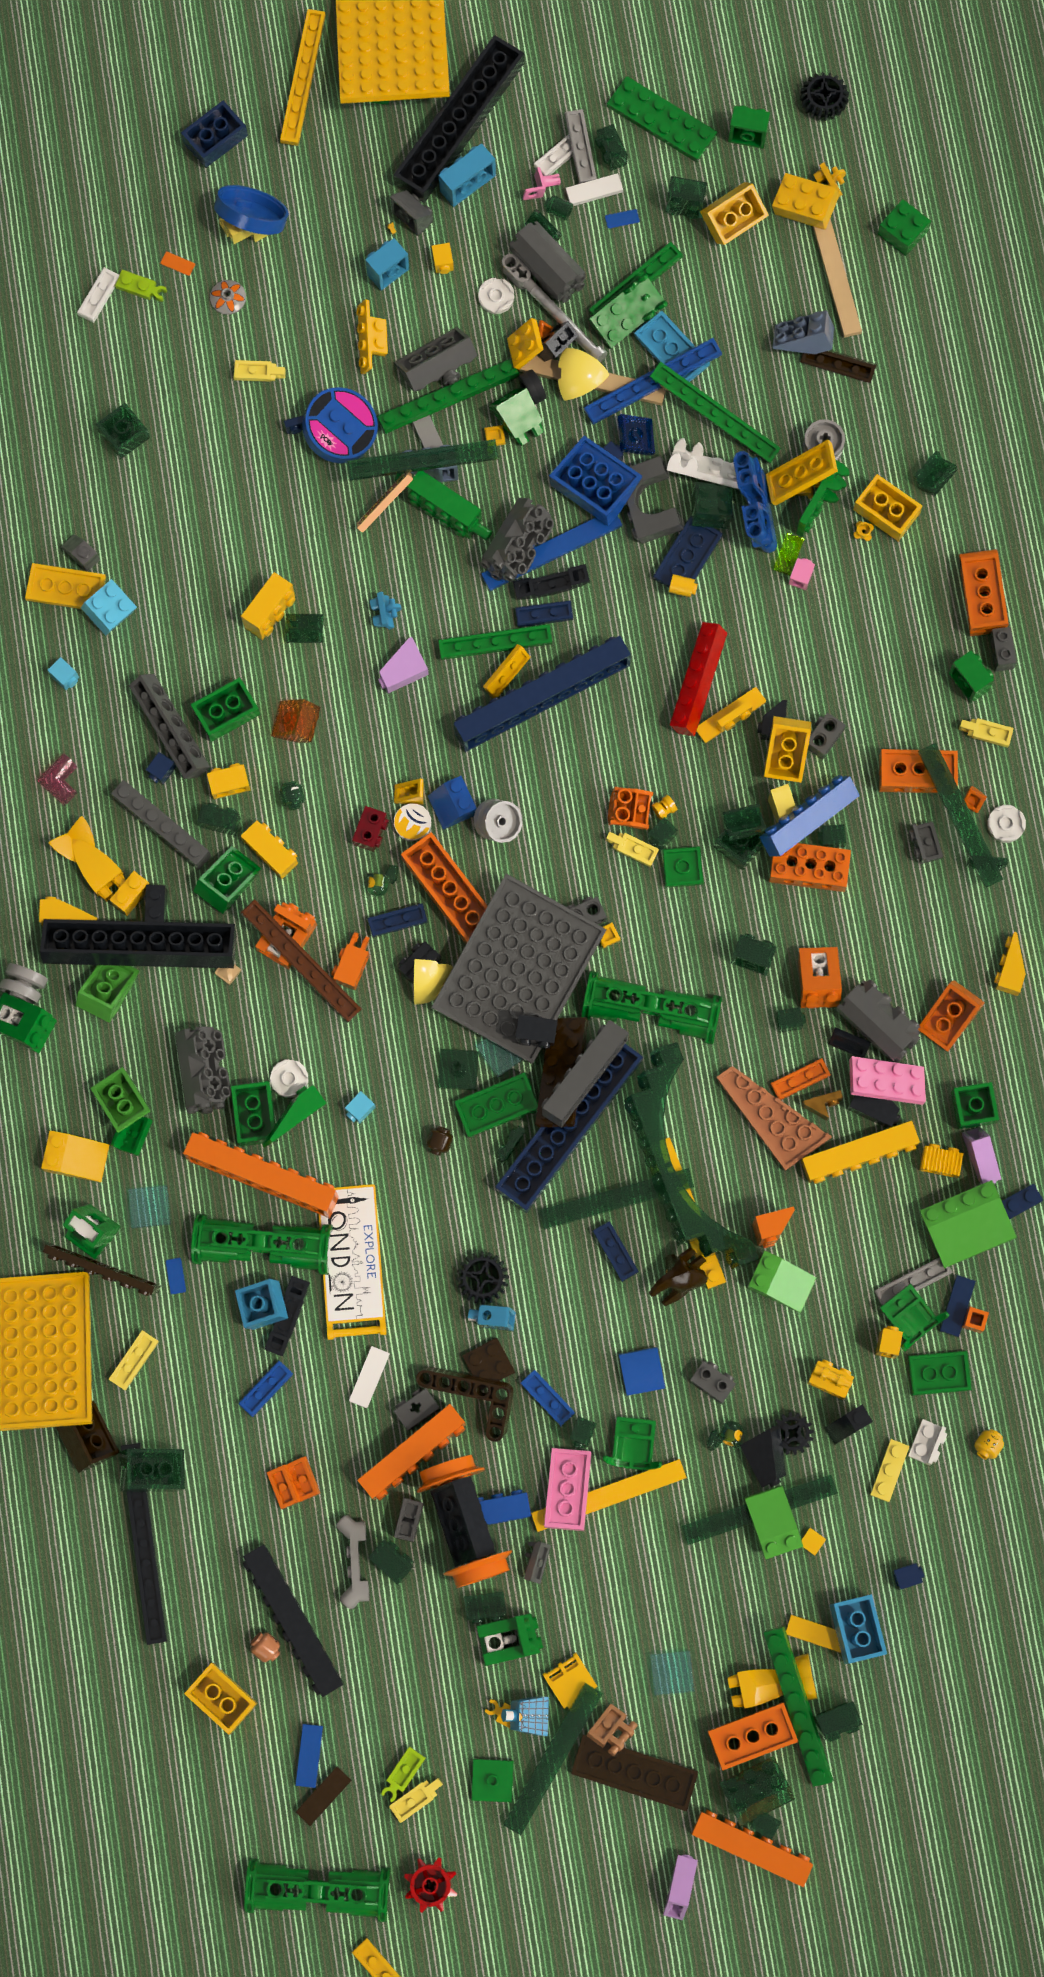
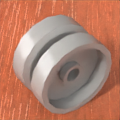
(820, 432)
(498, 820)
(23, 983)

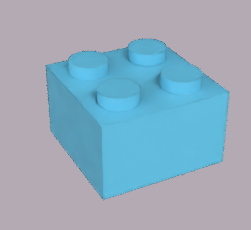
(108, 607)

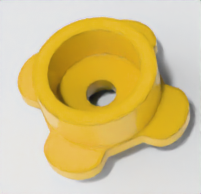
(863, 526)

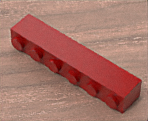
(698, 679)

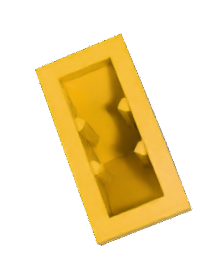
(409, 792)

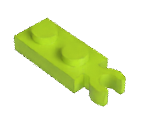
(139, 286)
(404, 1772)

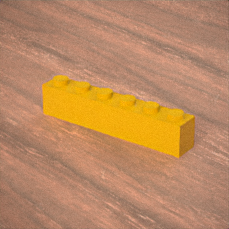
(860, 1151)

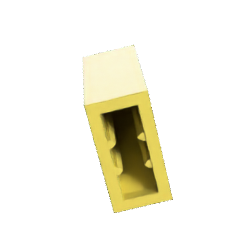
(781, 801)

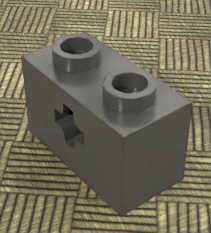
(412, 1419)

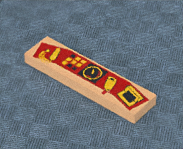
(384, 501)

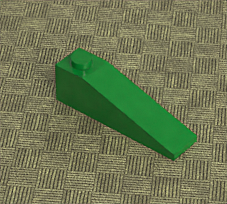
(299, 1108)

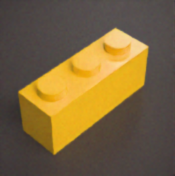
(270, 849)

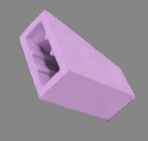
(403, 667)
(982, 1155)
(680, 1887)

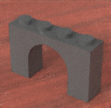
(651, 526)

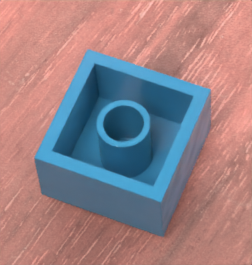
(387, 263)
(261, 1304)

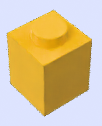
(442, 258)

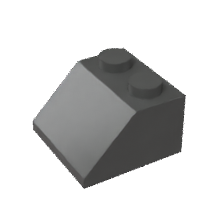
(411, 211)

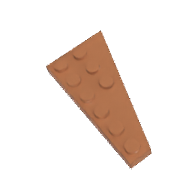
(776, 1123)

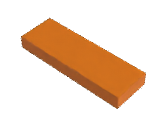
(800, 1079)

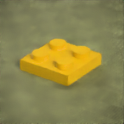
(525, 343)

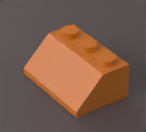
(770, 1226)

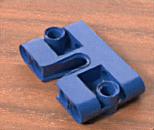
(749, 480)

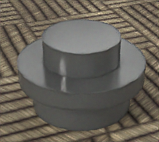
(451, 377)

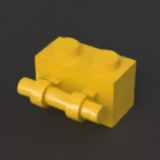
(831, 1379)

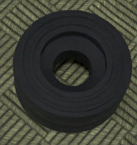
(533, 384)

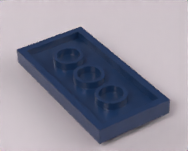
(688, 553)

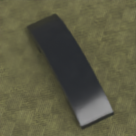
(551, 584)
(283, 1330)

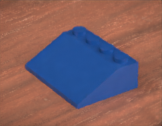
(595, 480)

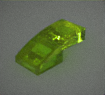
(788, 554)

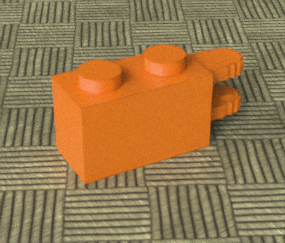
(352, 963)

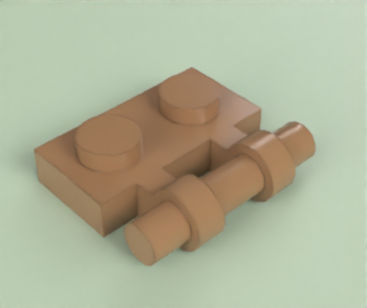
(606, 1727)

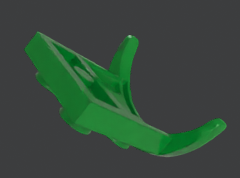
(911, 1315)
(633, 1444)

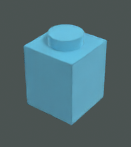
(63, 674)
(359, 1108)

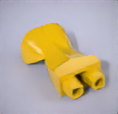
(95, 866)
(764, 1686)

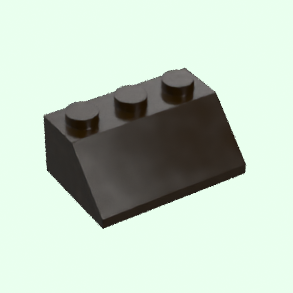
(88, 1443)

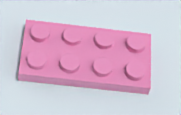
(887, 1080)
(567, 1489)

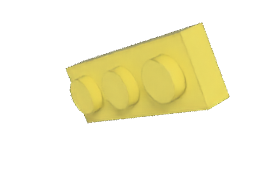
(133, 1360)
(889, 1470)

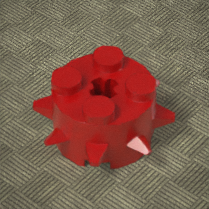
(424, 1895)

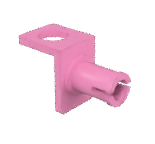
(542, 182)

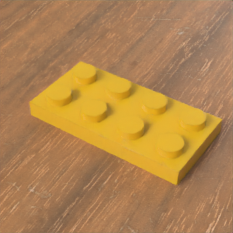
(801, 472)
(62, 585)

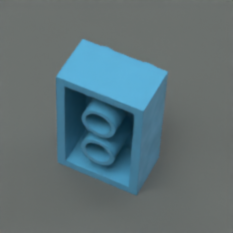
(467, 174)
(858, 1629)

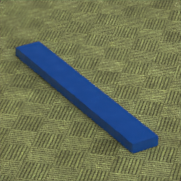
(644, 385)
(561, 545)

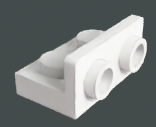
(927, 1442)

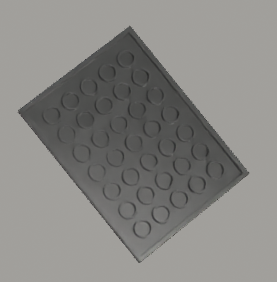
(516, 964)

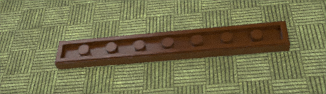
(300, 960)

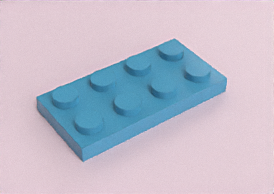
(666, 341)

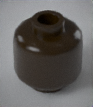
(439, 1140)

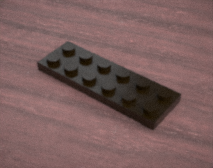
(568, 1045)
(95, 1267)
(635, 1773)

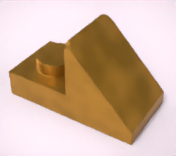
(817, 1104)

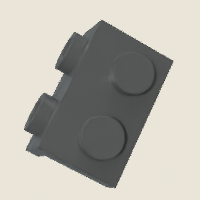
(926, 842)

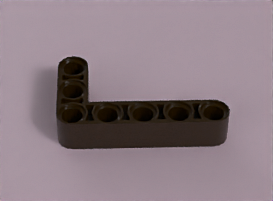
(474, 1391)

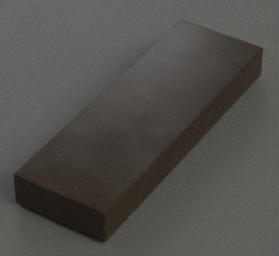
(323, 1796)

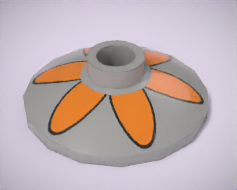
(229, 304)

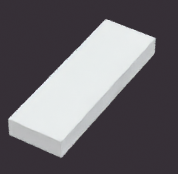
(555, 157)
(594, 189)
(98, 295)
(369, 1377)

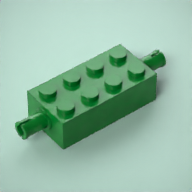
(446, 506)

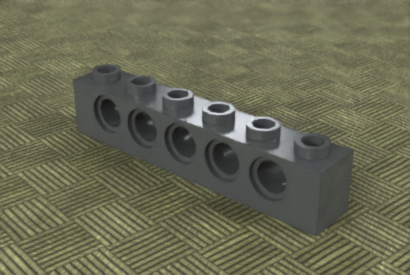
(169, 726)

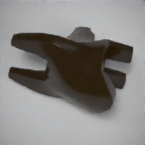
(680, 1276)

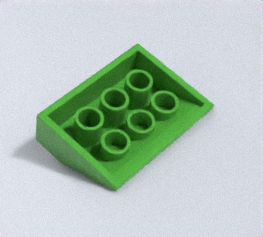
(968, 1224)

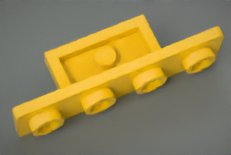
(371, 336)
(731, 714)

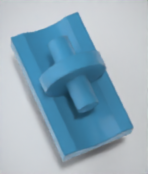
(387, 608)

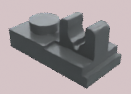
(537, 1562)

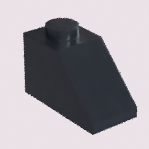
(765, 726)

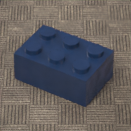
(214, 134)

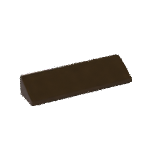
(841, 364)

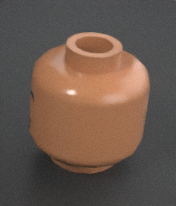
(265, 1647)

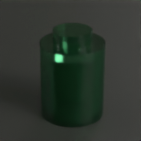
(558, 207)

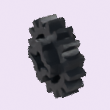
(800, 1439)

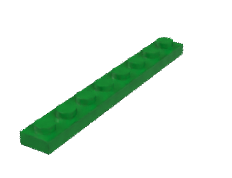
(447, 396)
(715, 412)
(798, 1706)

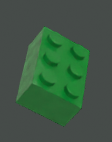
(225, 709)
(253, 1112)

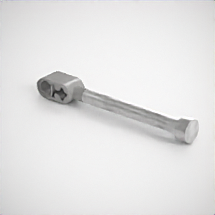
(512, 273)

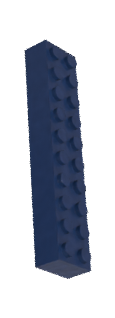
(542, 693)
(554, 1145)

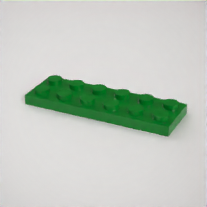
(661, 119)

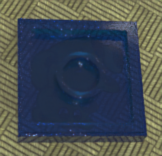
(636, 434)

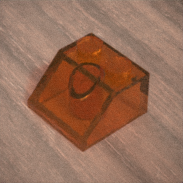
(296, 721)

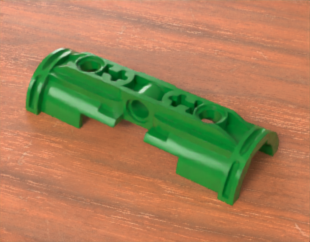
(600, 1006)
(311, 1257)
(372, 1884)

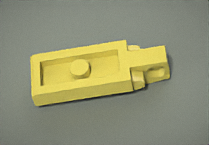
(257, 371)
(987, 731)
(633, 848)
(415, 1799)

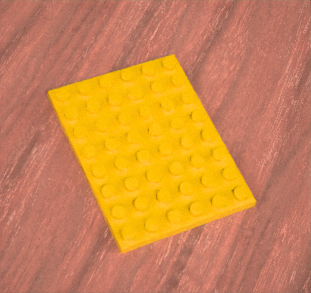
(391, 50)
(45, 1351)

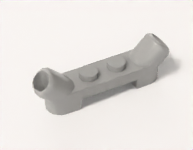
(358, 1590)

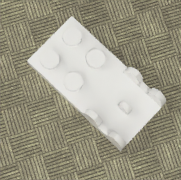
(700, 466)

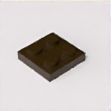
(489, 1362)

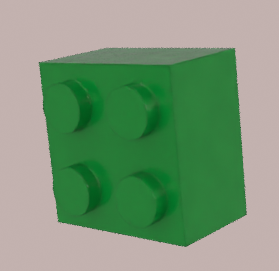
(749, 126)
(904, 227)
(971, 676)
(975, 1105)

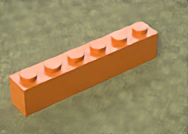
(751, 1848)

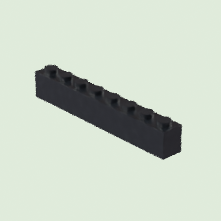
(293, 1620)

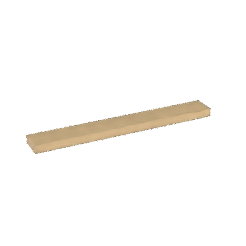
(837, 281)
(550, 370)

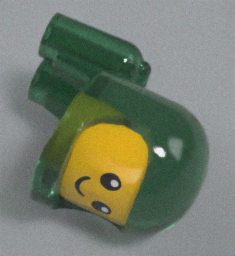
(379, 883)
(729, 1435)

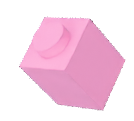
(801, 573)

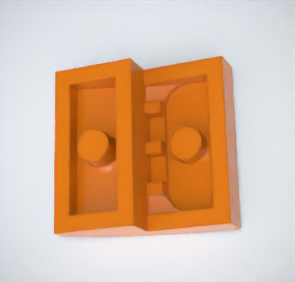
(293, 1482)

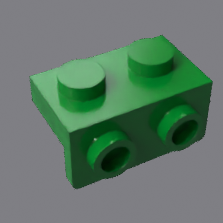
(132, 1137)

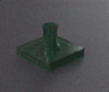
(458, 1069)

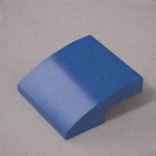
(641, 1371)

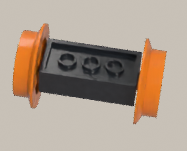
(463, 1521)

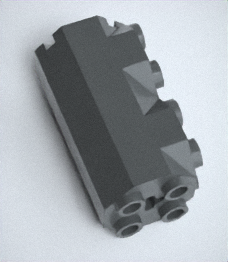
(548, 262)
(514, 543)
(878, 1021)
(202, 1078)

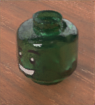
(291, 795)

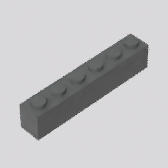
(161, 824)
(585, 1073)

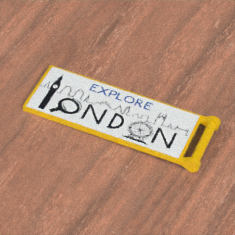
(354, 1263)

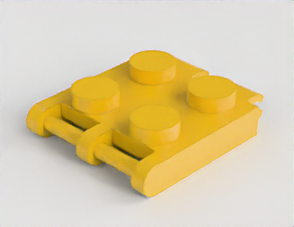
(569, 1681)

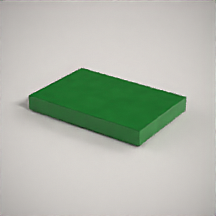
(939, 1373)

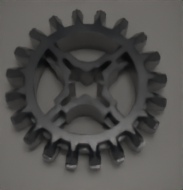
(833, 91)
(473, 1275)

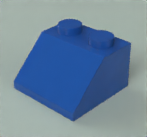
(452, 802)

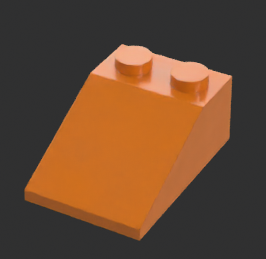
(950, 1015)

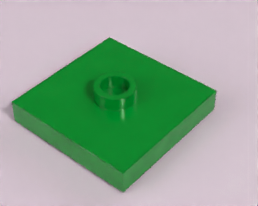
(682, 867)
(492, 1780)

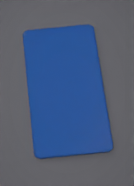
(622, 218)
(175, 1276)

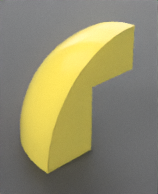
(237, 234)
(579, 373)
(429, 979)

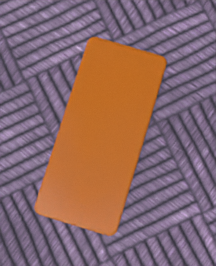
(178, 263)

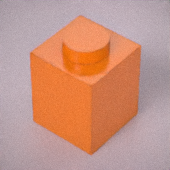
(975, 1320)

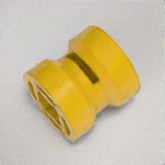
(664, 807)

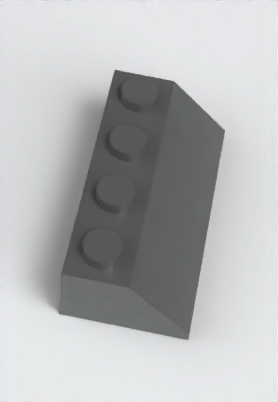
(436, 358)

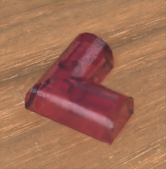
(54, 779)

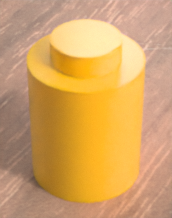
(683, 586)

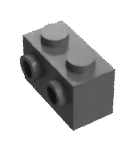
(713, 1382)

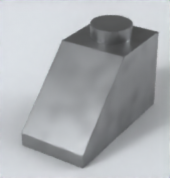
(81, 552)

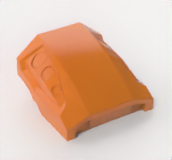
(629, 807)

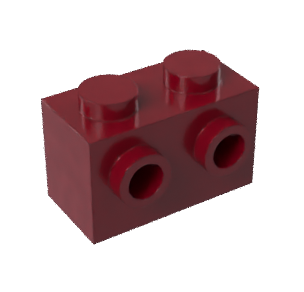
(370, 829)

